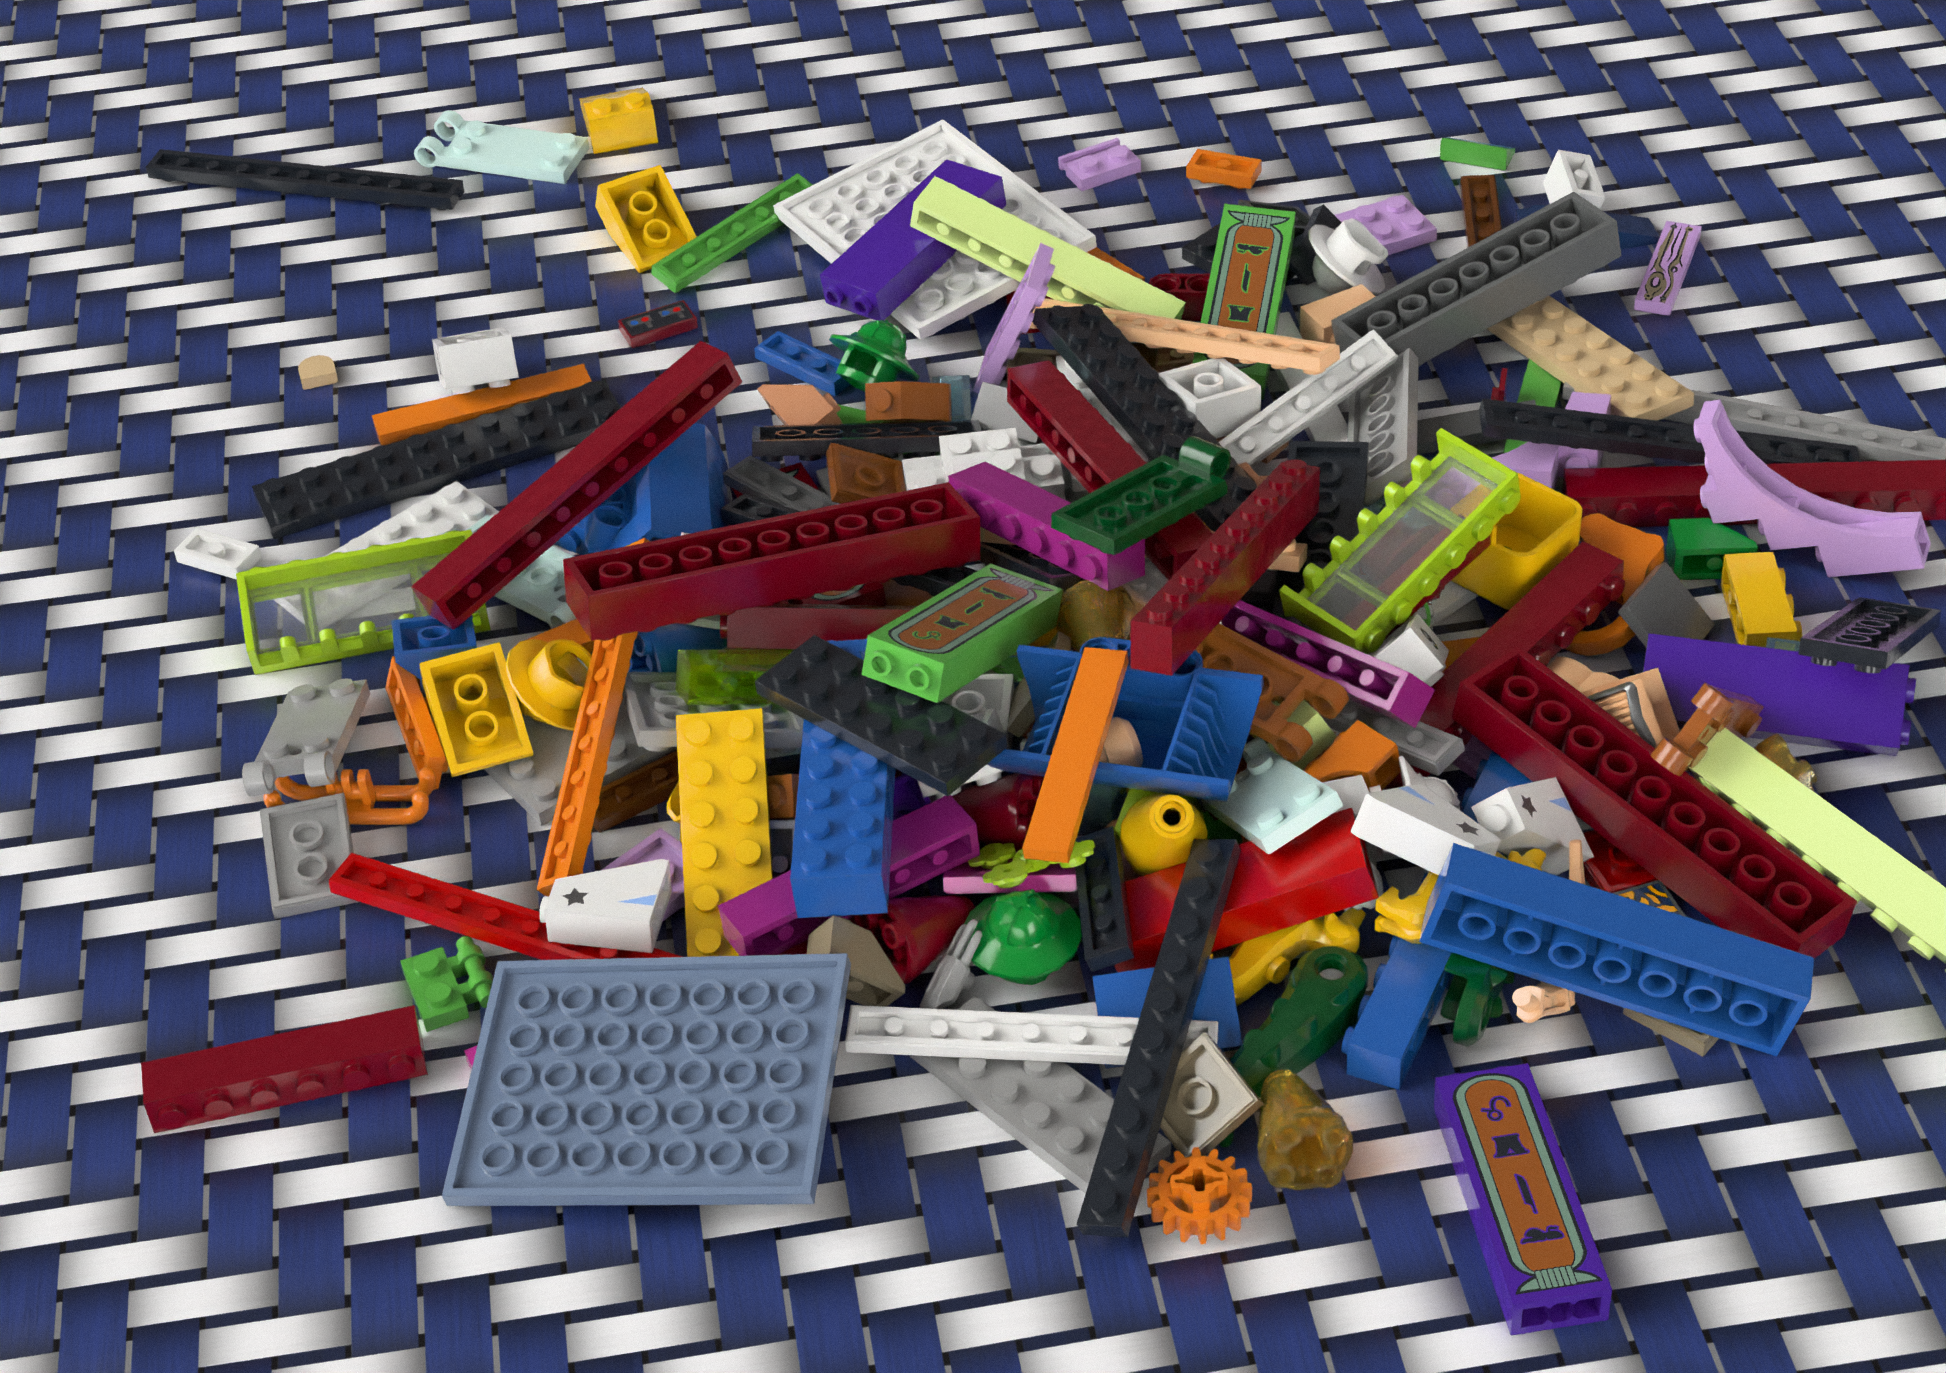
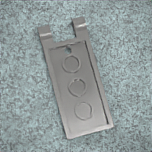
(308, 735)

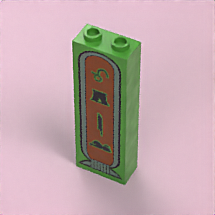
(1249, 276)
(961, 632)

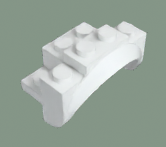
(998, 447)

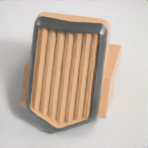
(1638, 704)

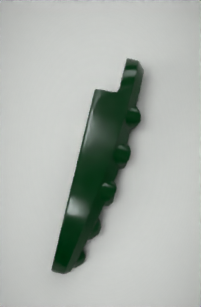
(1473, 996)
(1305, 1018)

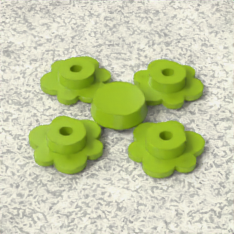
(1009, 875)

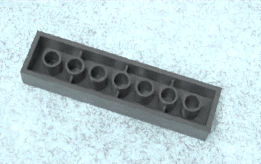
(1487, 280)

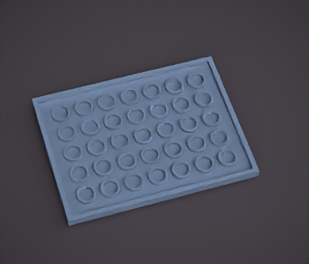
(651, 1082)

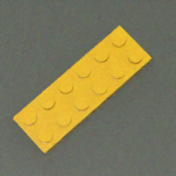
(721, 818)

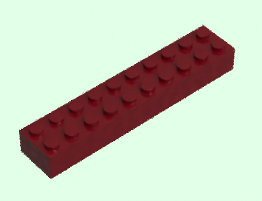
(770, 561)
(1653, 816)

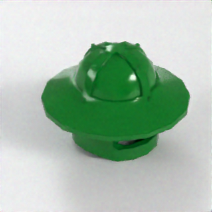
(874, 355)
(1025, 935)

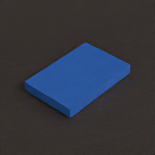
(1125, 992)

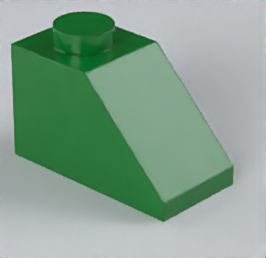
(1698, 547)

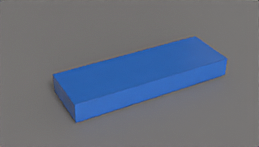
(802, 362)

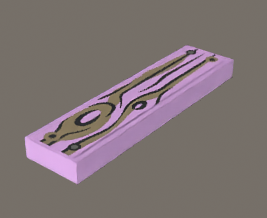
(1667, 268)

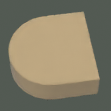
(317, 372)

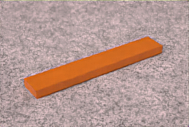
(454, 409)
(1075, 755)

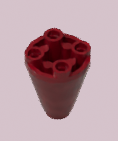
(1002, 808)
(917, 930)

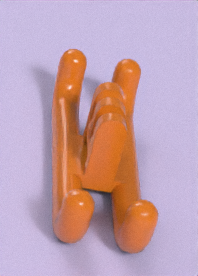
(362, 797)

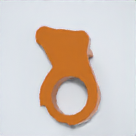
(1640, 555)

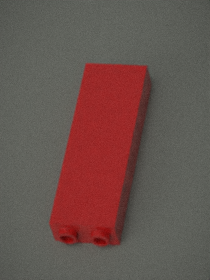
(1269, 892)

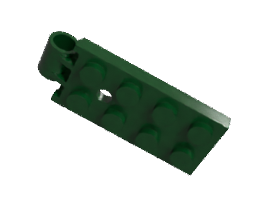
(1147, 498)

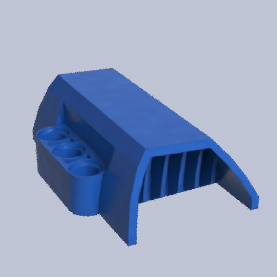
(668, 496)
(1186, 723)

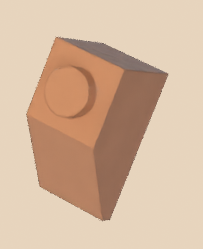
(800, 404)

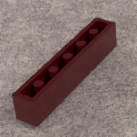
(283, 1069)

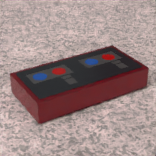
(657, 324)

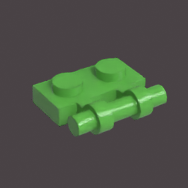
(435, 987)

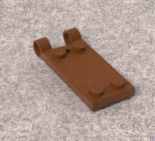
(1283, 683)
(1715, 711)

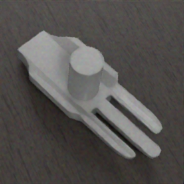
(952, 972)

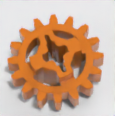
(1199, 1195)

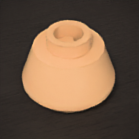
(1122, 744)

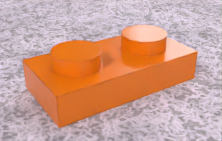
(1224, 169)

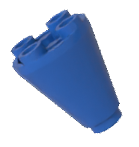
(659, 648)

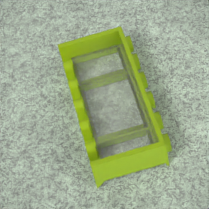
(1405, 546)
(338, 602)

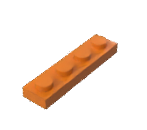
(415, 721)

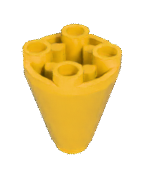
(1152, 843)

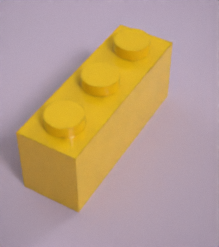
(1758, 599)

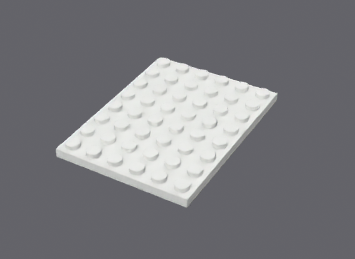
(852, 201)

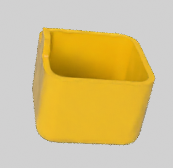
(1524, 545)

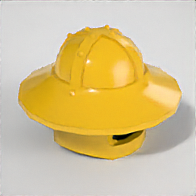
(549, 679)

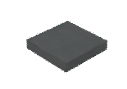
(1665, 608)

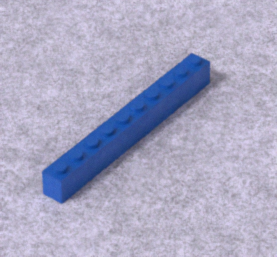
(1414, 978)

